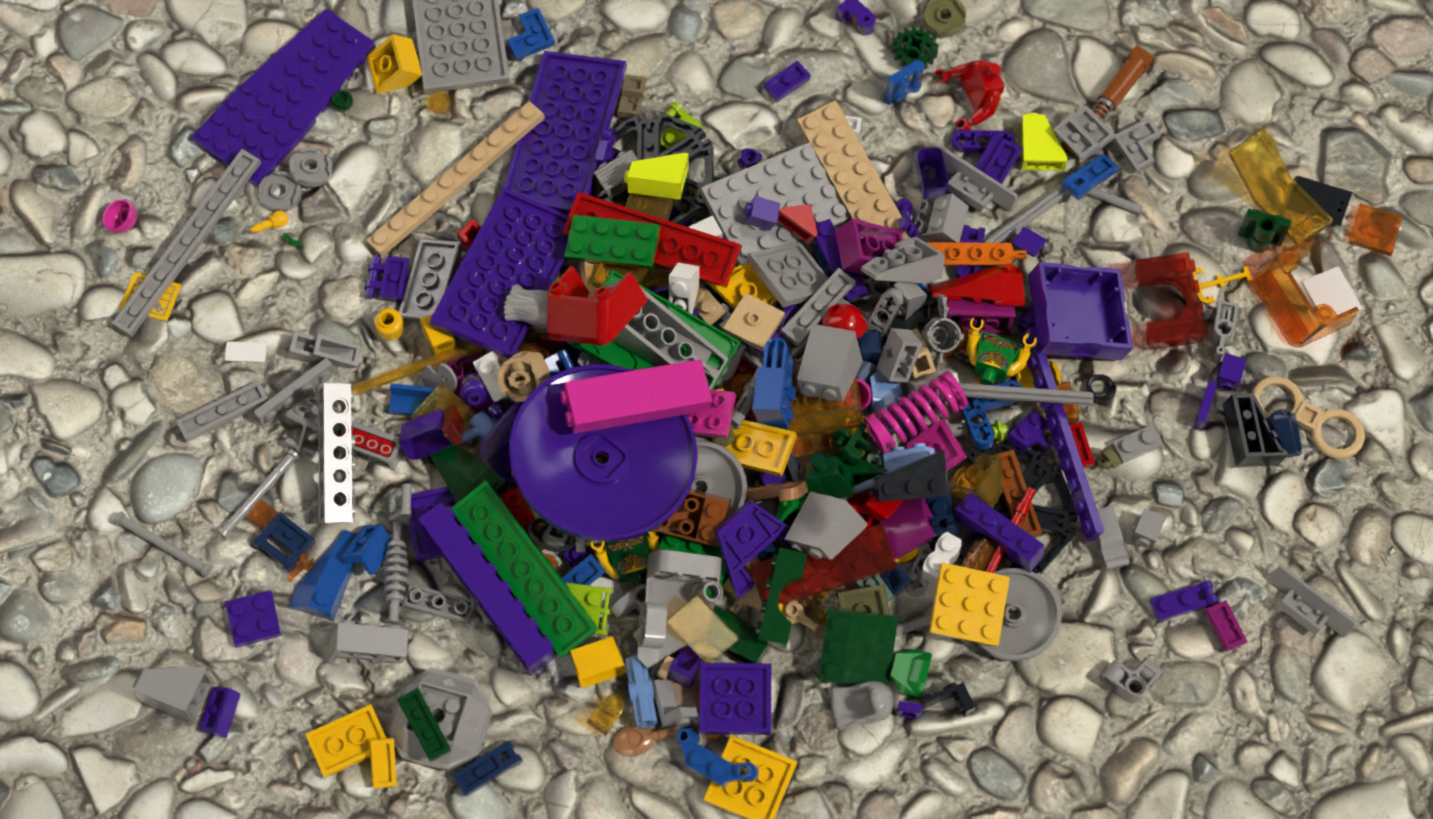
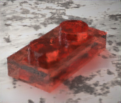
(453, 425)

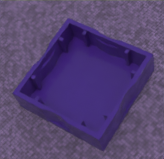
(1080, 311)

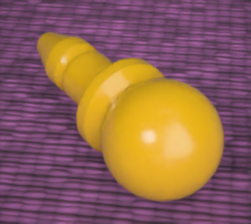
(277, 220)

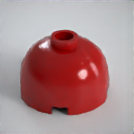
(845, 317)

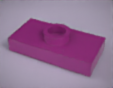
(1225, 626)

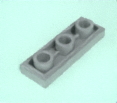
(453, 607)

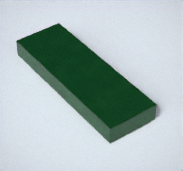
(424, 725)

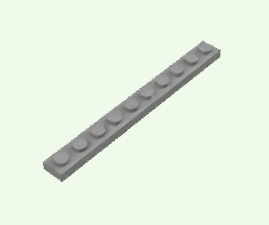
(186, 243)

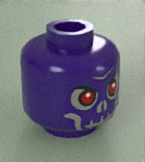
(473, 390)

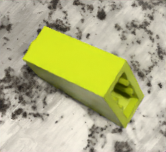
(1040, 145)
(658, 176)

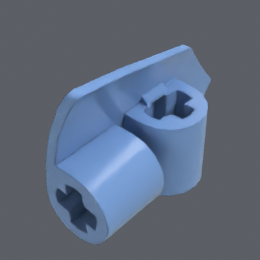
(884, 393)

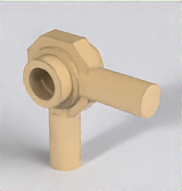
(795, 613)

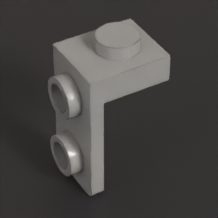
(667, 706)

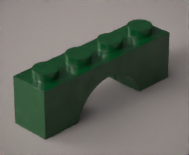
(775, 627)

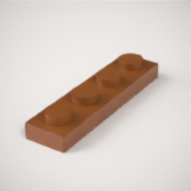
(1014, 490)

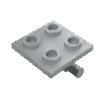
(307, 414)

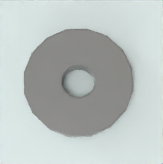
(307, 177)
(283, 202)

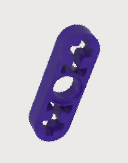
(976, 134)

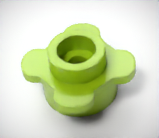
(1000, 431)

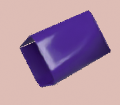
(934, 158)
(416, 436)

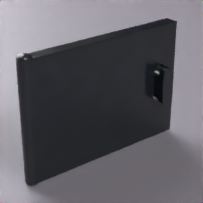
(1327, 197)

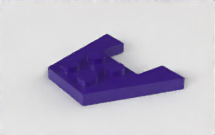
(745, 537)

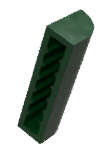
(747, 648)

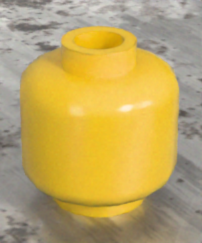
(389, 324)

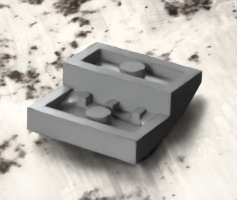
(1084, 132)

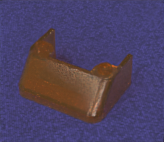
(1289, 305)

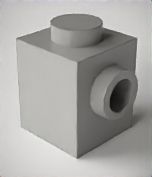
(1147, 528)

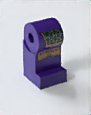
(858, 15)

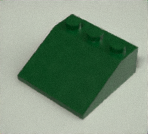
(857, 646)

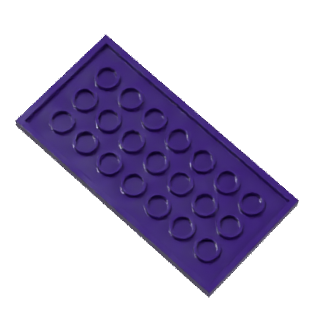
(560, 152)
(514, 246)

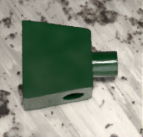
(829, 477)

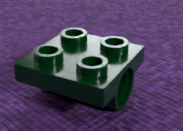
(1263, 229)

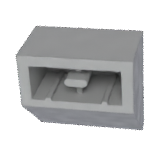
(941, 218)

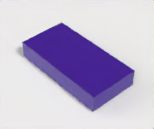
(1205, 405)

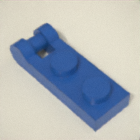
(1090, 176)

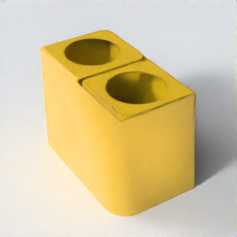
(437, 339)
(597, 662)

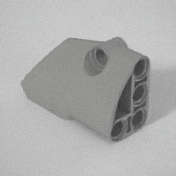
(671, 584)

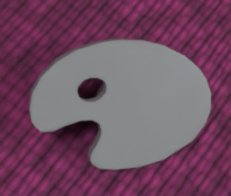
(433, 379)

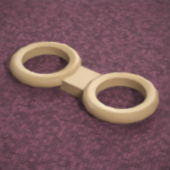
(1312, 418)

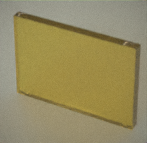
(702, 629)

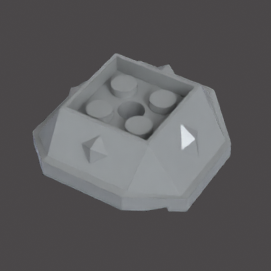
(464, 723)

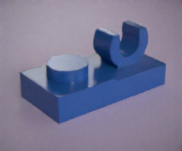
(585, 572)

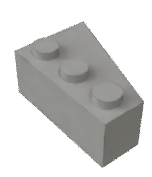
(368, 642)

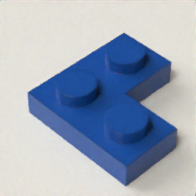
(536, 35)

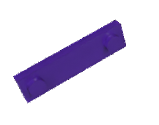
(828, 246)

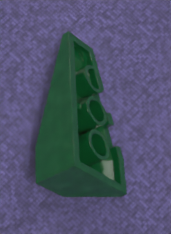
(465, 472)

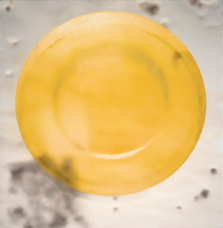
(439, 102)

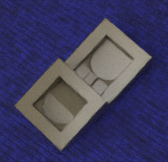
(631, 96)

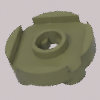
(941, 27)

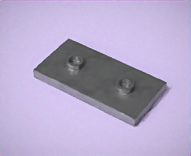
(429, 277)

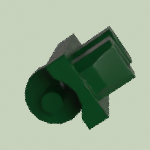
(860, 438)

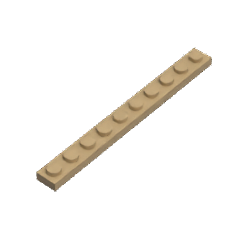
(455, 179)

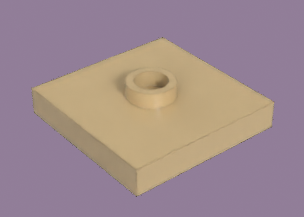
(753, 321)

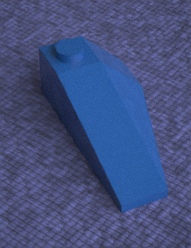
(326, 582)

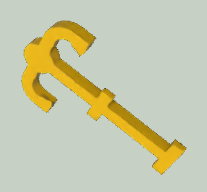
(1220, 281)

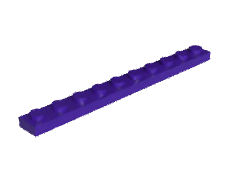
(1064, 443)

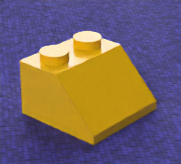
(394, 64)

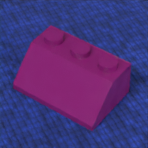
(996, 318)

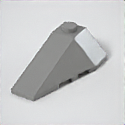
(908, 262)

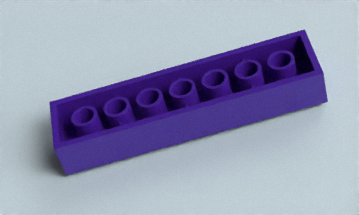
(486, 589)

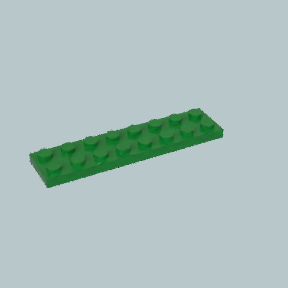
(525, 568)

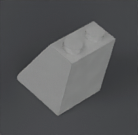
(829, 363)
(824, 526)
(175, 690)

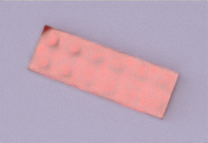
(861, 559)

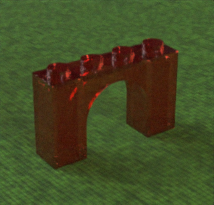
(1178, 272)

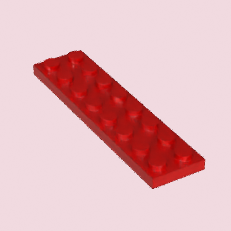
(675, 243)

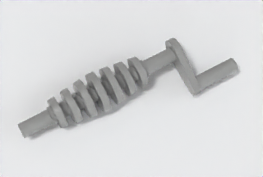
(396, 563)

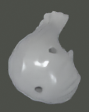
(527, 306)
(861, 704)

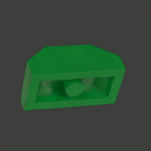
(911, 672)

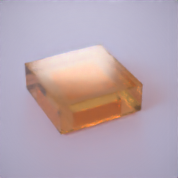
(262, 515)

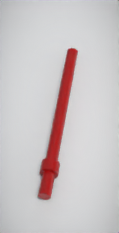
(1021, 510)

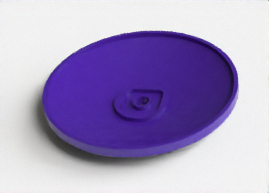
(607, 502)

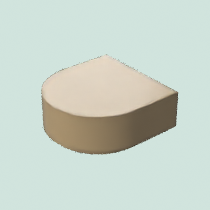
(663, 672)

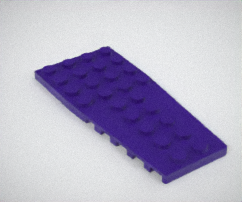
(285, 95)

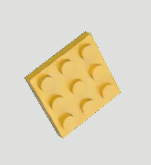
(969, 604)
(756, 798)

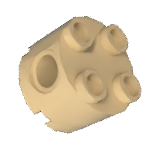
(522, 374)

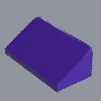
(219, 712)

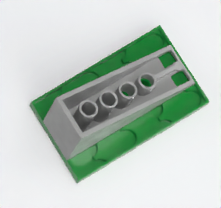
(664, 336)

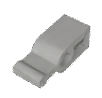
(1225, 324)
(1111, 541)

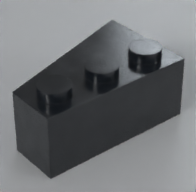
(915, 480)

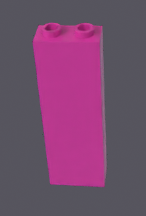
(636, 396)

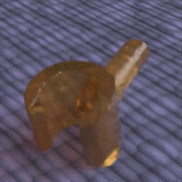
(303, 565)

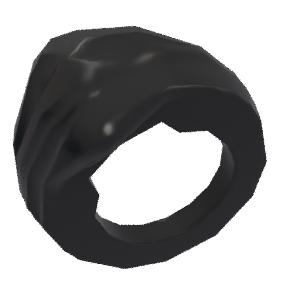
(1104, 398)

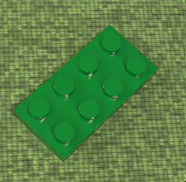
(612, 241)

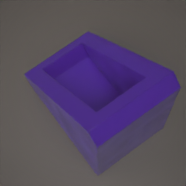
(685, 667)

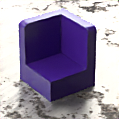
(1029, 241)

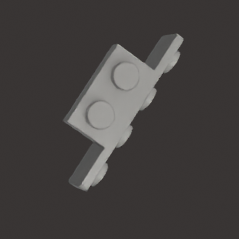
(974, 185)
(1308, 605)

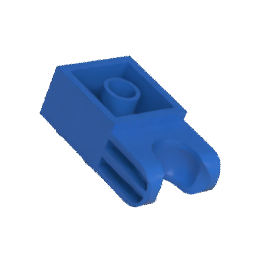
(775, 386)

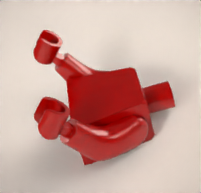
(982, 87)

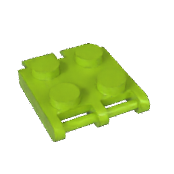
(591, 600)

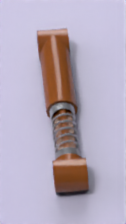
(1135, 65)

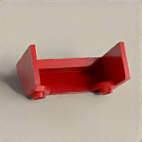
(593, 319)

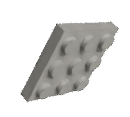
(788, 272)

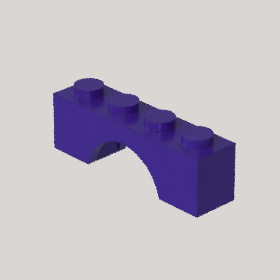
(1018, 544)

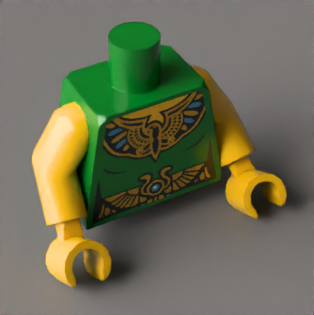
(995, 356)

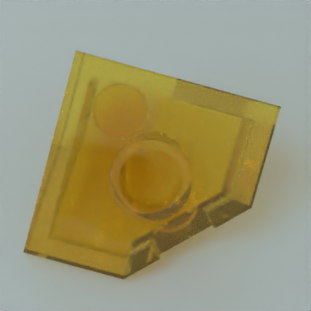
(981, 479)

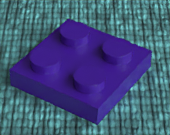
(253, 619)

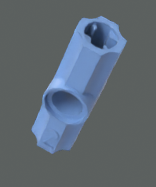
(640, 692)

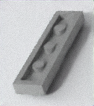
(814, 310)
(288, 396)
(222, 411)

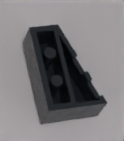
(1250, 433)

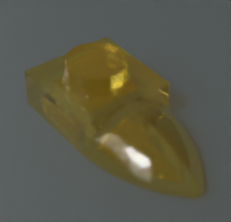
(607, 713)

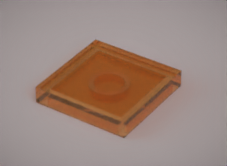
(1375, 229)

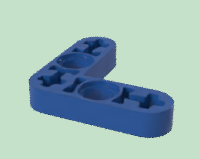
(980, 405)

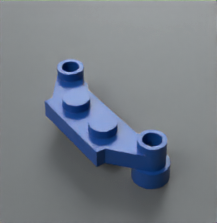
(711, 764)

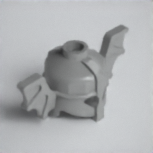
(949, 333)

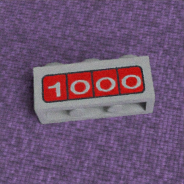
(374, 445)

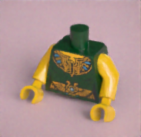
(627, 560)

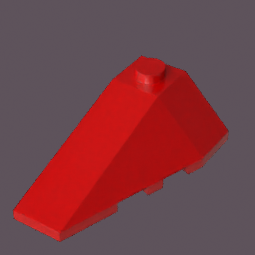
(997, 284)

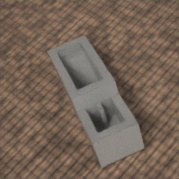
(315, 349)

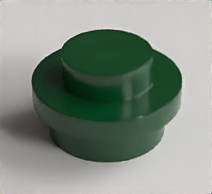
(342, 100)

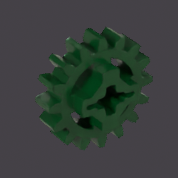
(916, 46)

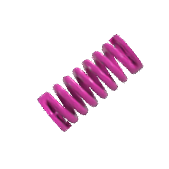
(945, 384)

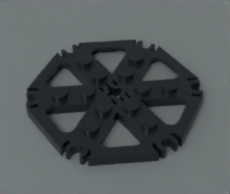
(650, 147)
(1035, 476)

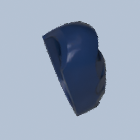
(1287, 429)

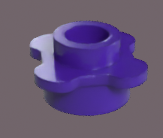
(746, 154)

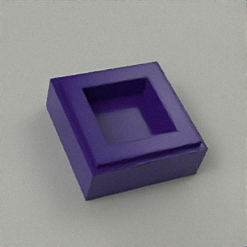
(909, 710)

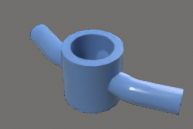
(481, 425)

